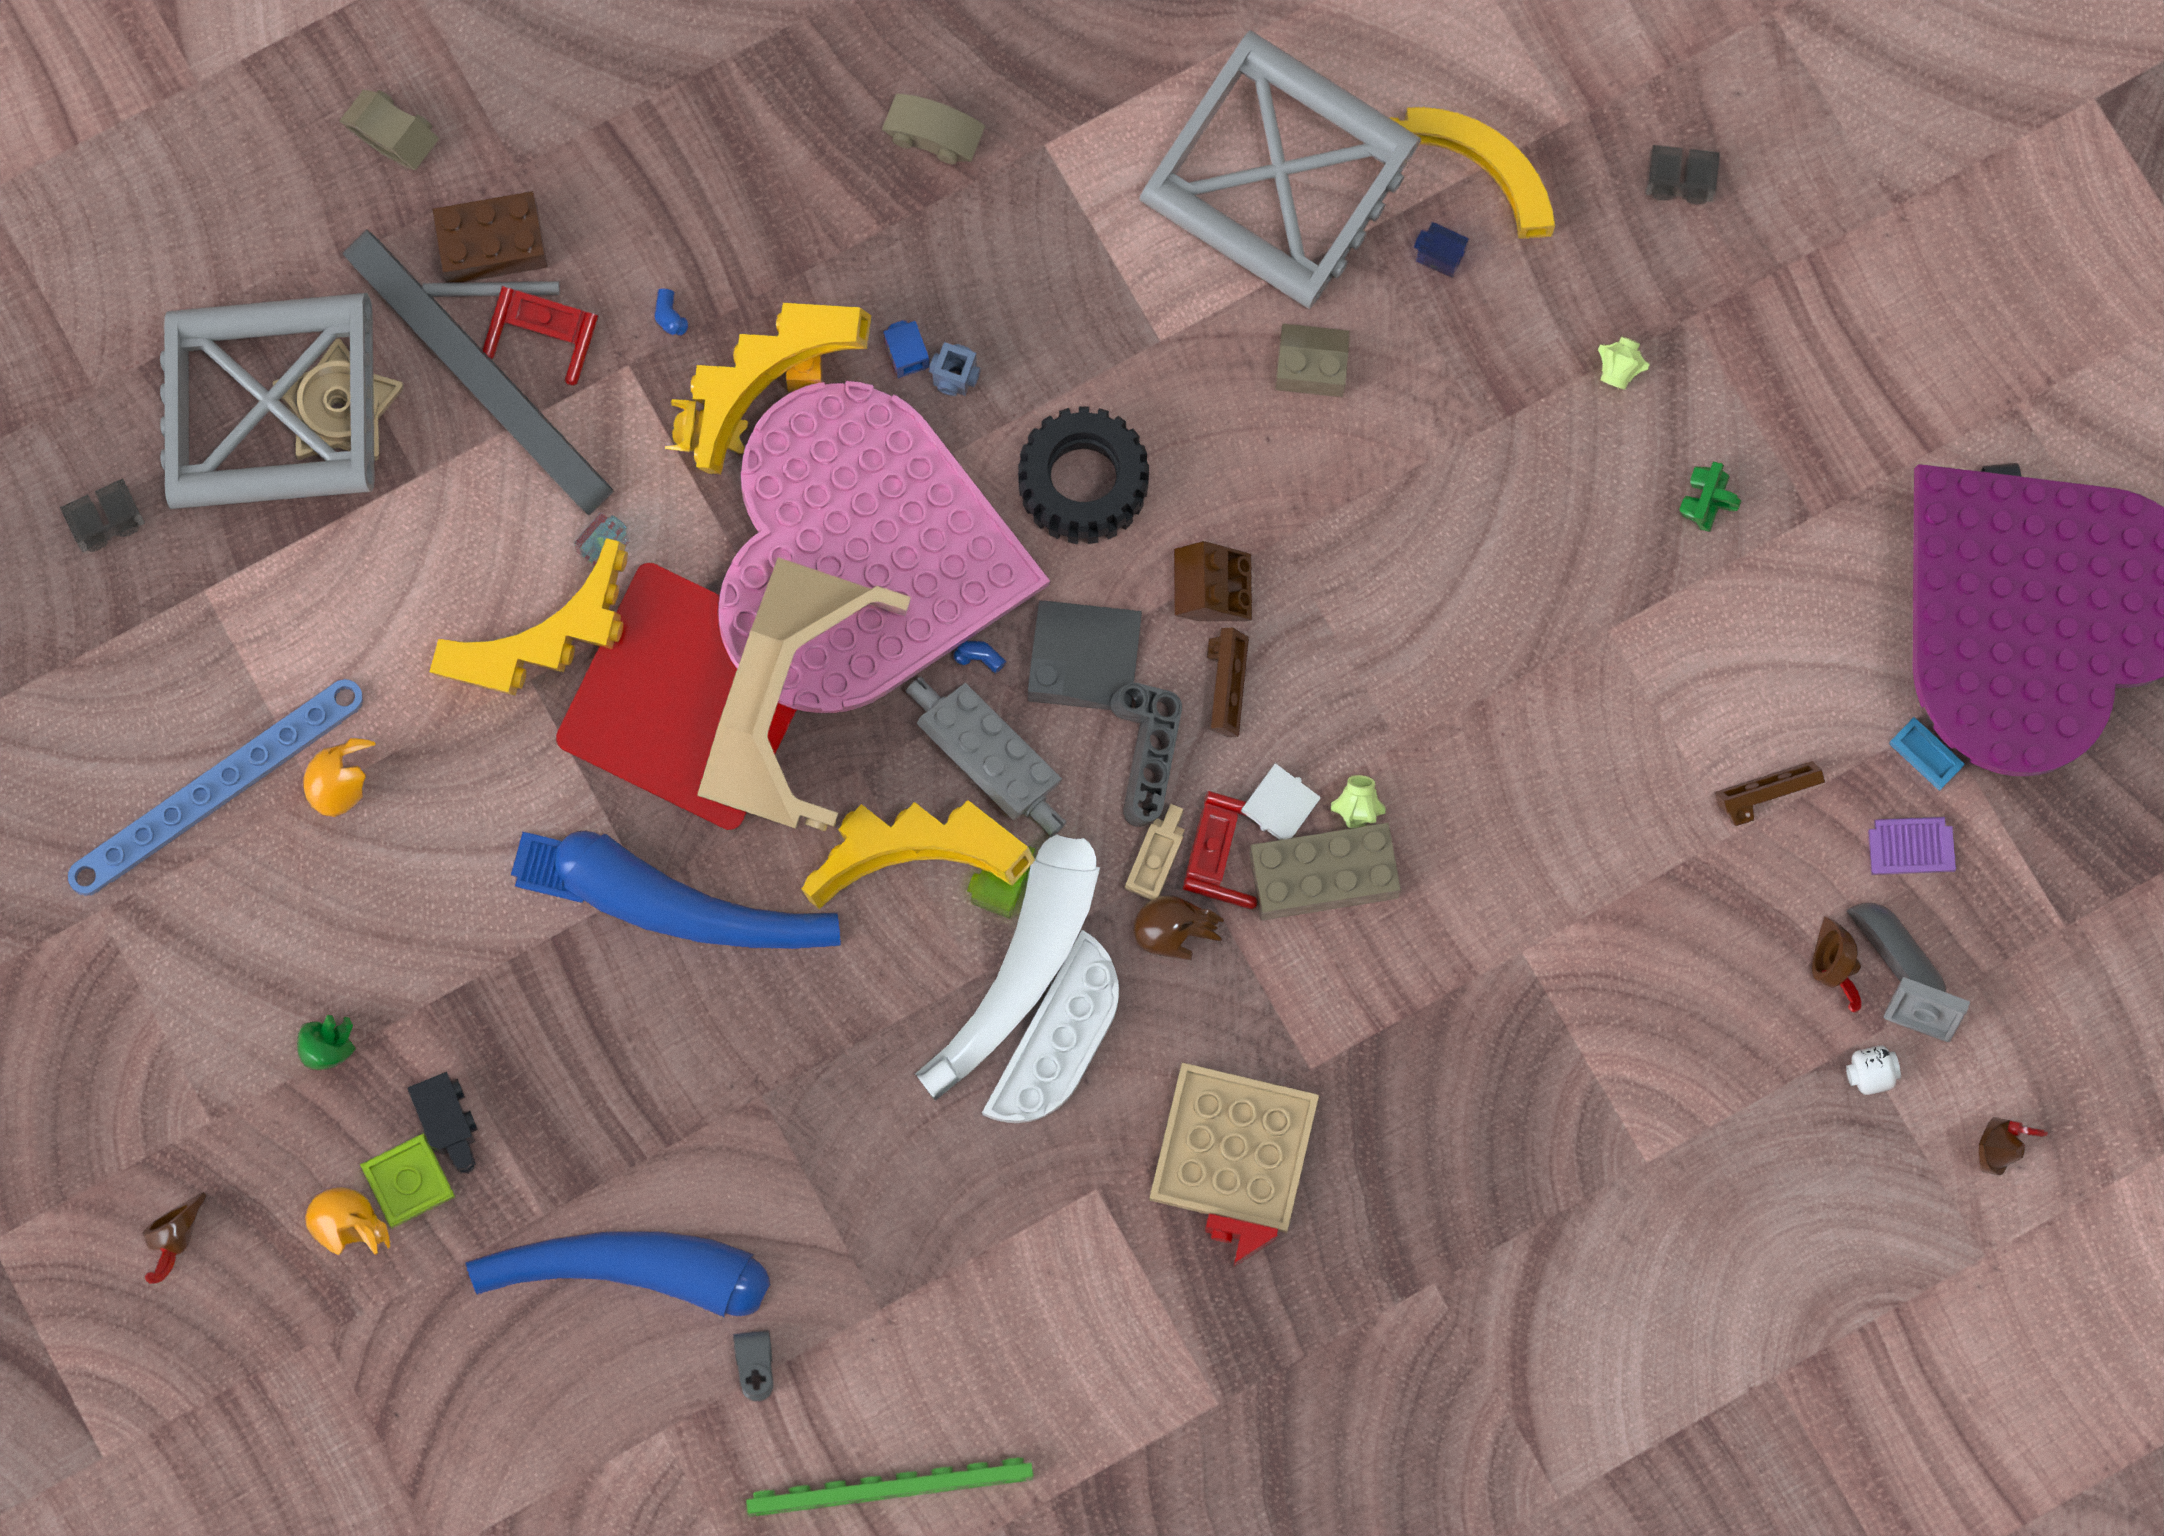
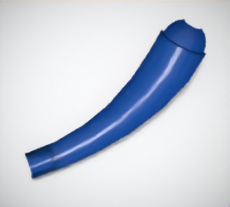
(638, 893)
(670, 1263)

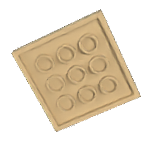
(1234, 1147)

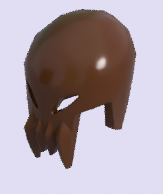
(1163, 926)

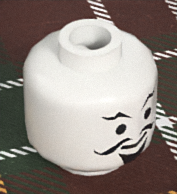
(1873, 1070)

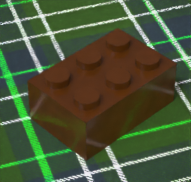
(490, 238)

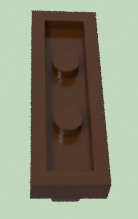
(1231, 654)
(1739, 799)

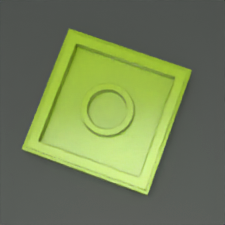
(407, 1181)

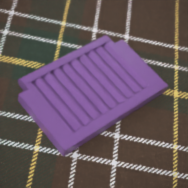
(1911, 846)

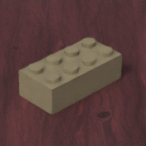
(1324, 871)

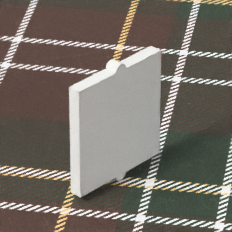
(1280, 803)

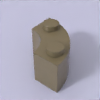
(933, 127)
(389, 129)

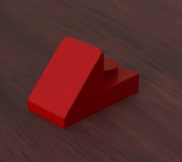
(1251, 1236)

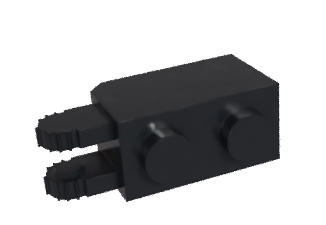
(444, 1120)

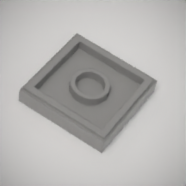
(1926, 1009)

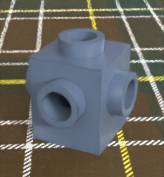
(950, 359)

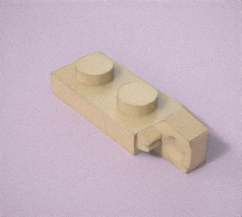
(1156, 855)

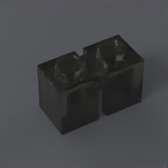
(1699, 175)
(87, 524)

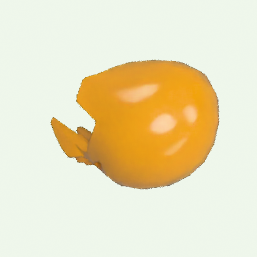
(329, 785)
(342, 1218)

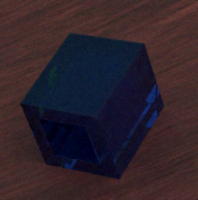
(1441, 249)

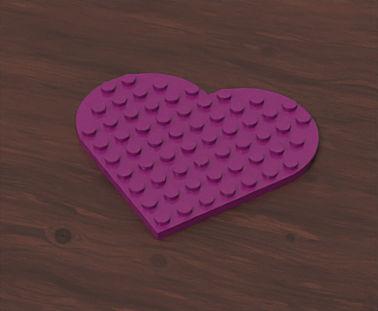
(2031, 612)

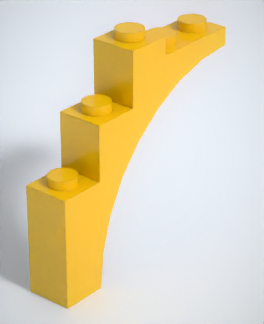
(759, 360)
(548, 645)
(916, 835)

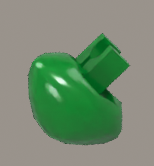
(322, 1045)

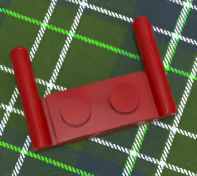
(546, 319)
(1212, 851)

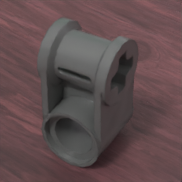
(754, 1358)

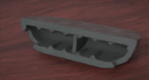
(1895, 944)

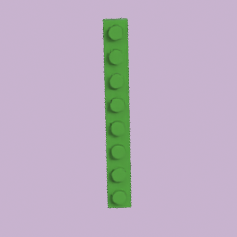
(873, 1488)

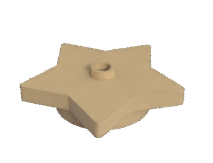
(328, 384)

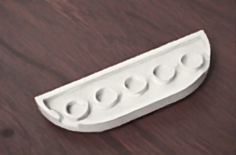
(1059, 1037)

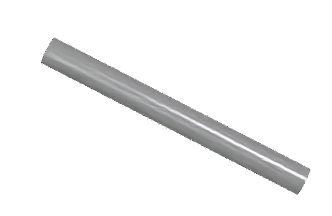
(490, 288)

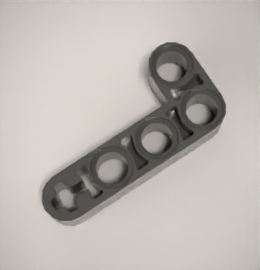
(1145, 754)

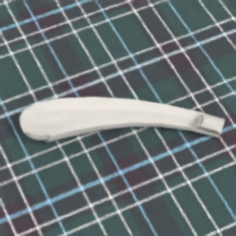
(1049, 922)

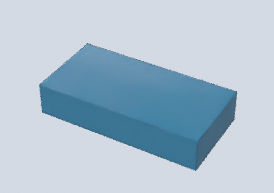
(1926, 753)

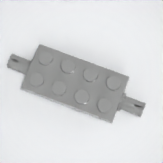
(989, 753)

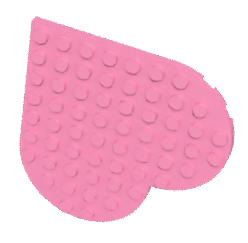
(879, 501)

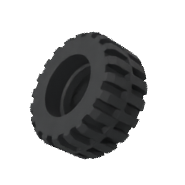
(1089, 432)

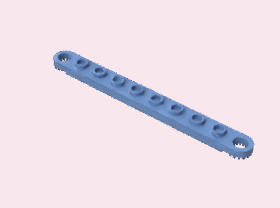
(215, 787)

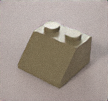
(1312, 360)

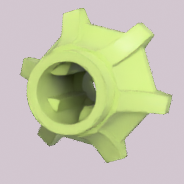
(1621, 362)
(1358, 802)

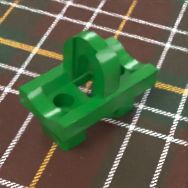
(1713, 497)

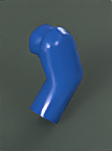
(666, 316)
(979, 651)

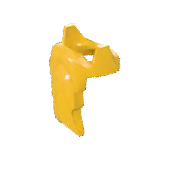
(687, 430)

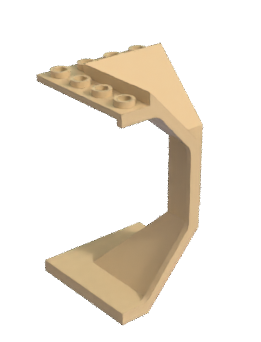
(792, 612)

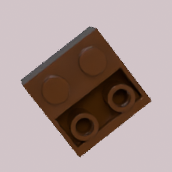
(1212, 583)

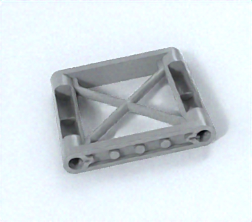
(1294, 274)
(196, 330)

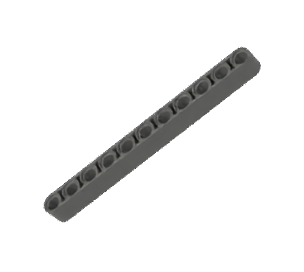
(478, 372)

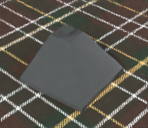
(1083, 654)

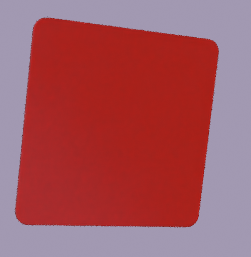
(660, 695)

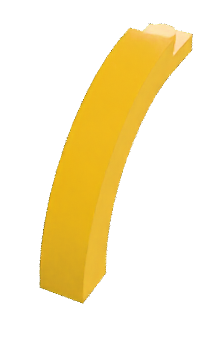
(1495, 156)

